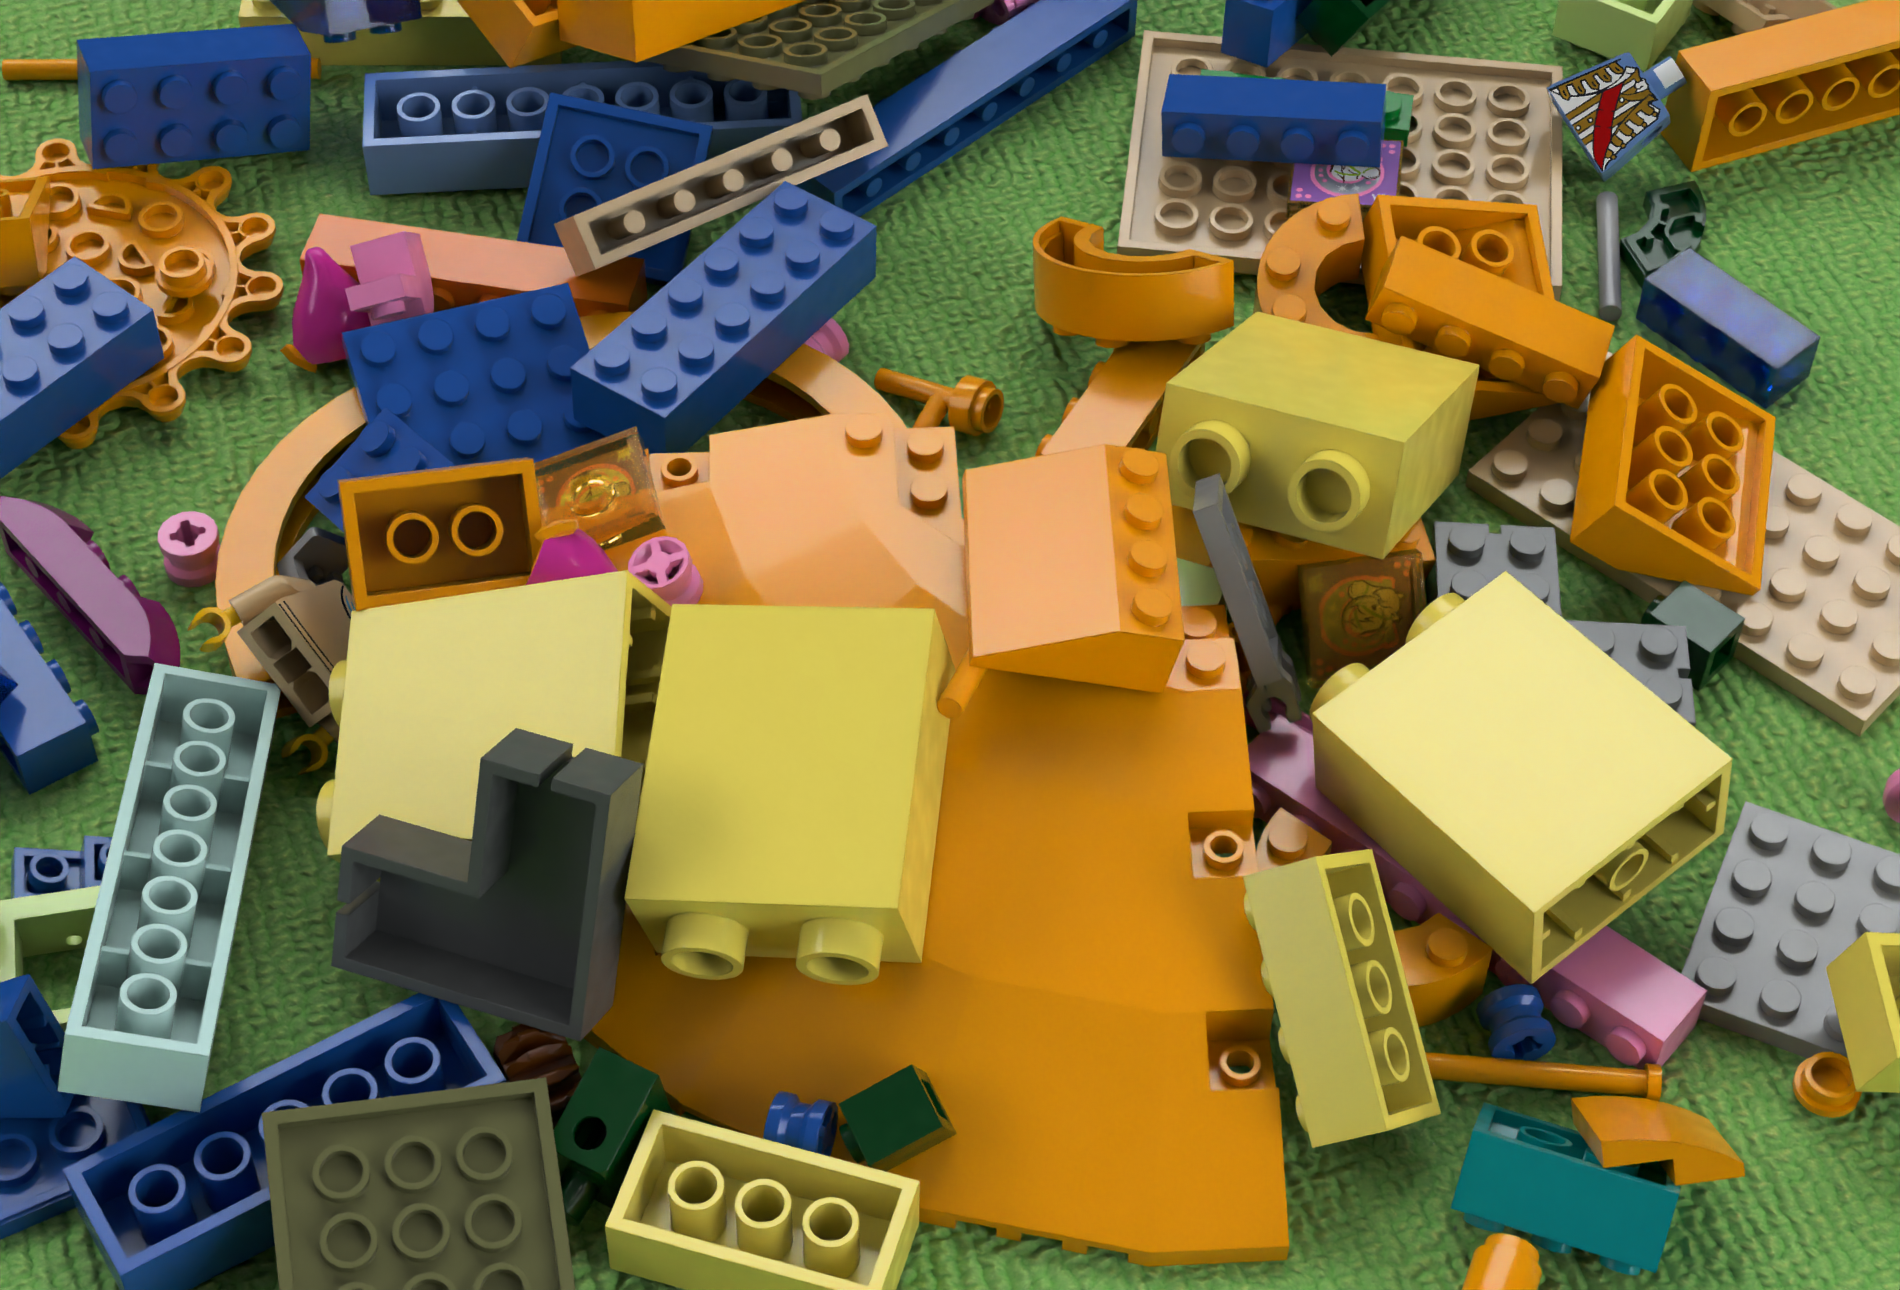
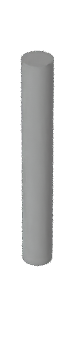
(1608, 256)

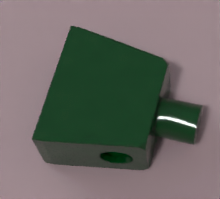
(603, 1130)

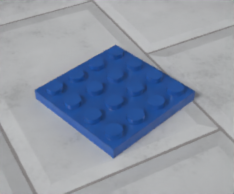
(478, 376)

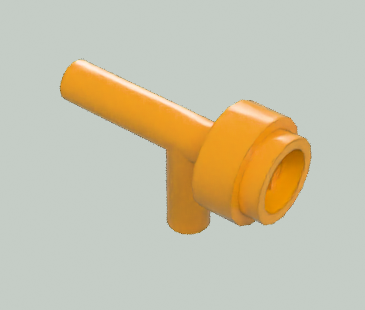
(971, 406)

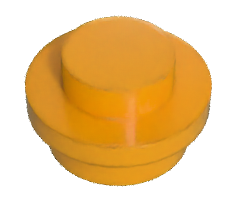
(183, 272)
(1826, 1085)

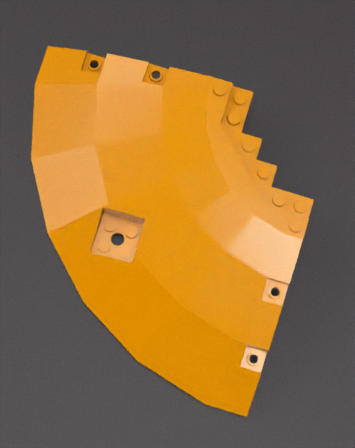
(1077, 923)

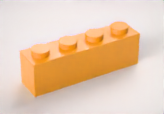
(1490, 322)
(1122, 398)

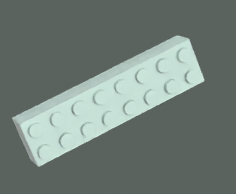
(171, 892)

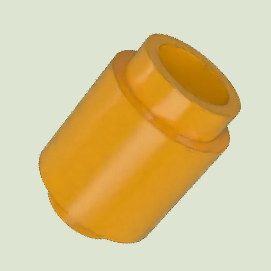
(1504, 1264)

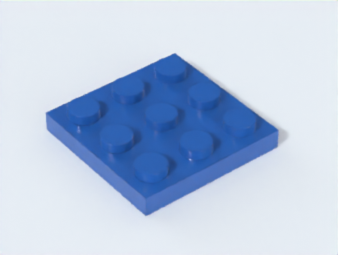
(603, 152)

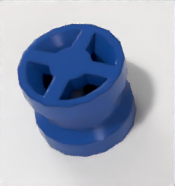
(1516, 1023)
(802, 1124)

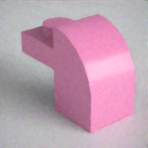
(391, 279)

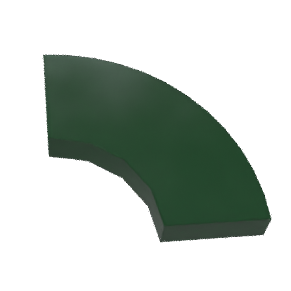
(1674, 224)

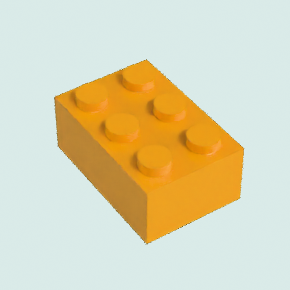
(440, 531)

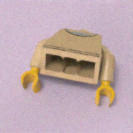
(298, 639)

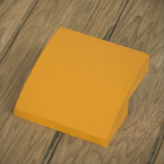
(1646, 1130)

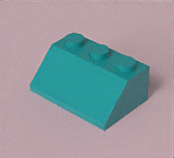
(1555, 1188)

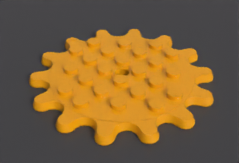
(121, 227)

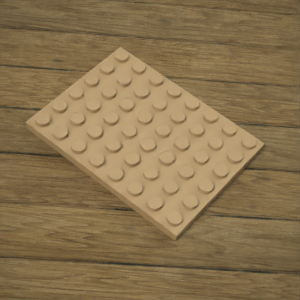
(1472, 136)

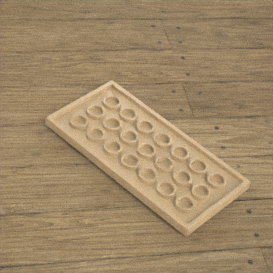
(1828, 570)

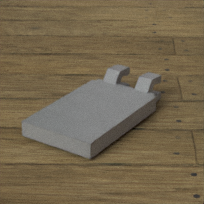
(1269, 665)

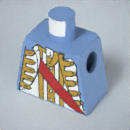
(1616, 108)

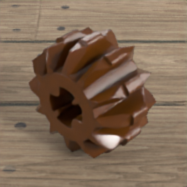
(536, 1054)

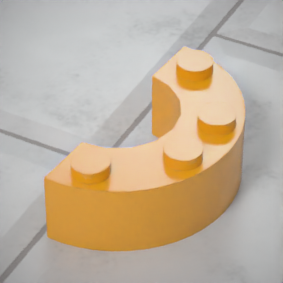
(1309, 257)
(1125, 296)
(1439, 958)

